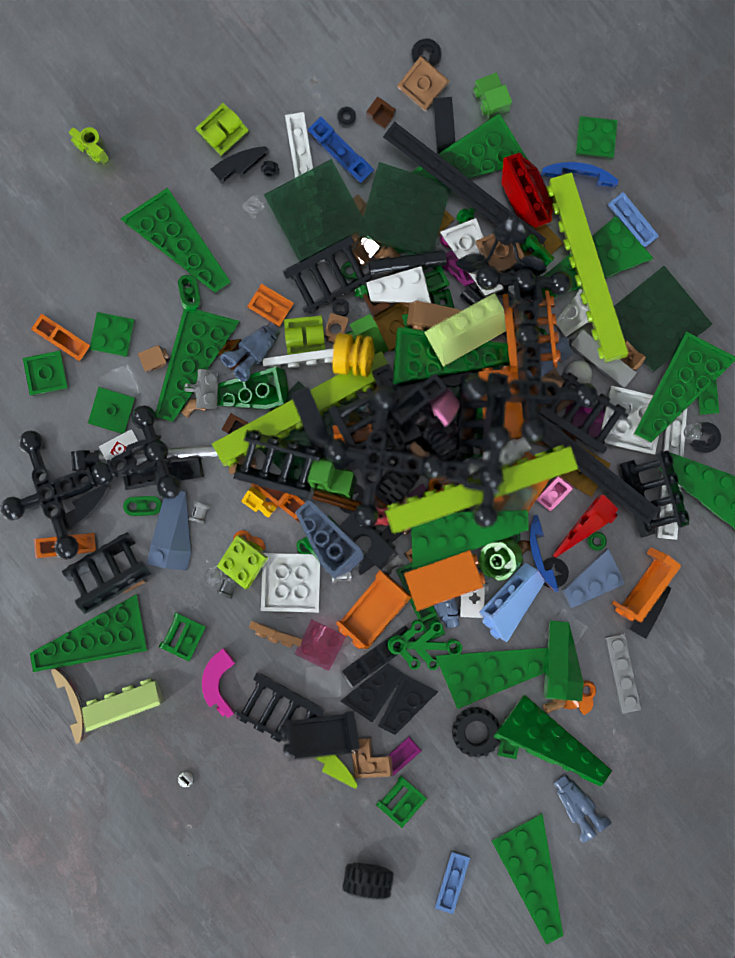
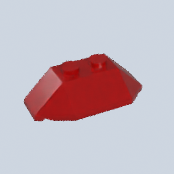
(526, 190)

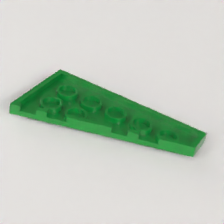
(170, 231)
(615, 249)
(417, 359)
(708, 485)
(103, 637)
(486, 673)
(528, 862)

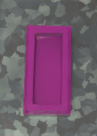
(403, 754)

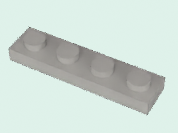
(623, 673)

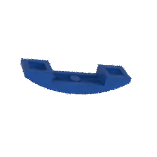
(340, 150)
(604, 177)
(537, 532)

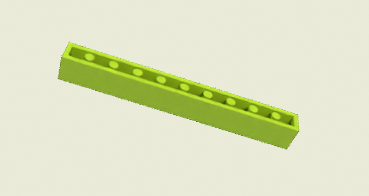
(587, 267)
(285, 417)
(457, 497)

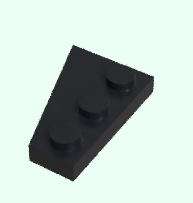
(374, 692)
(405, 704)

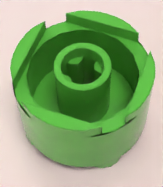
(510, 561)

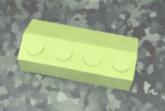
(467, 329)
(122, 705)

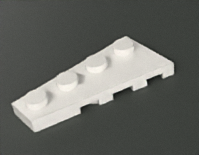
(462, 242)
(295, 360)

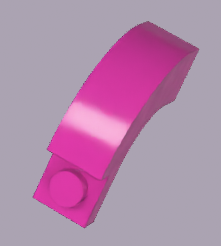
(211, 682)

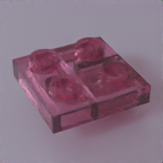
(320, 645)

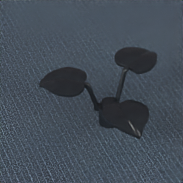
(506, 232)

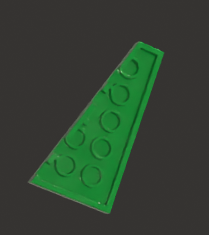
(480, 149)
(195, 348)
(688, 375)
(459, 533)
(544, 738)

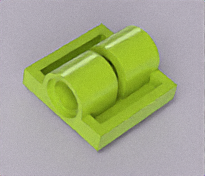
(222, 129)
(82, 142)
(304, 334)
(242, 561)

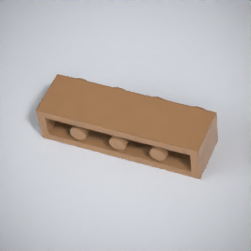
(427, 315)

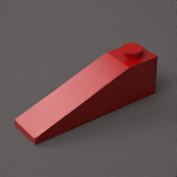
(595, 517)

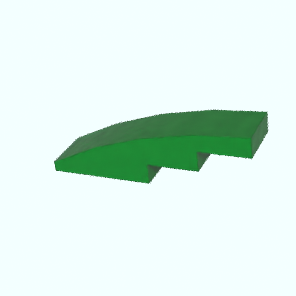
(428, 614)

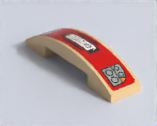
(61, 680)

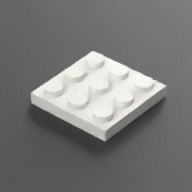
(623, 430)
(290, 583)

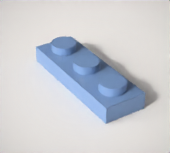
(633, 219)
(452, 882)

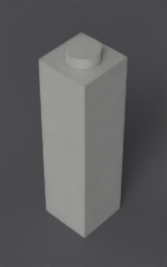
(615, 370)

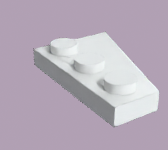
(400, 287)
(573, 317)

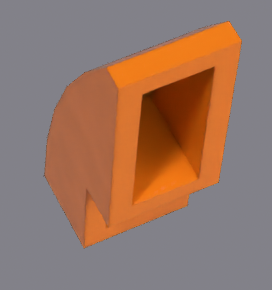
(60, 337)
(286, 501)
(45, 546)

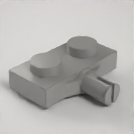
(205, 389)

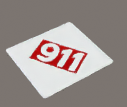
(118, 445)

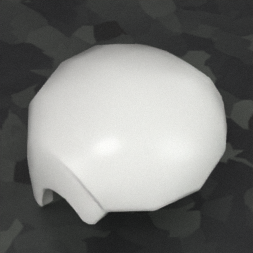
(580, 369)

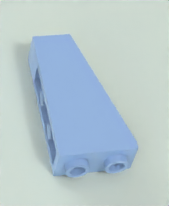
(511, 602)

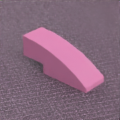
(446, 407)

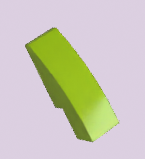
(338, 769)

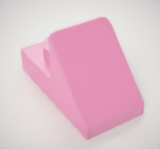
(554, 493)

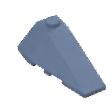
(171, 537)
(331, 545)

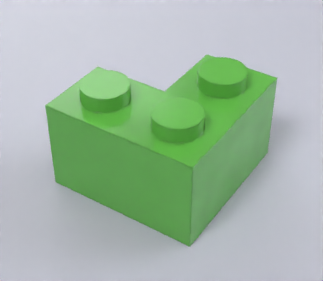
(492, 95)
(328, 479)

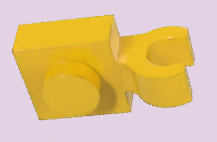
(256, 501)

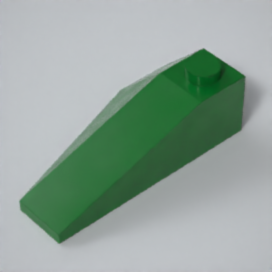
(261, 391)
(562, 670)

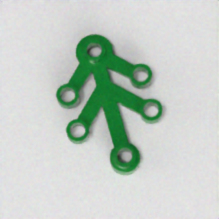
(421, 645)

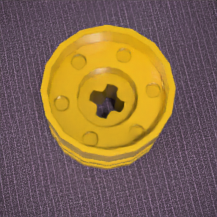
(356, 355)

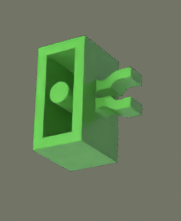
(367, 327)

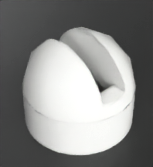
(188, 776)

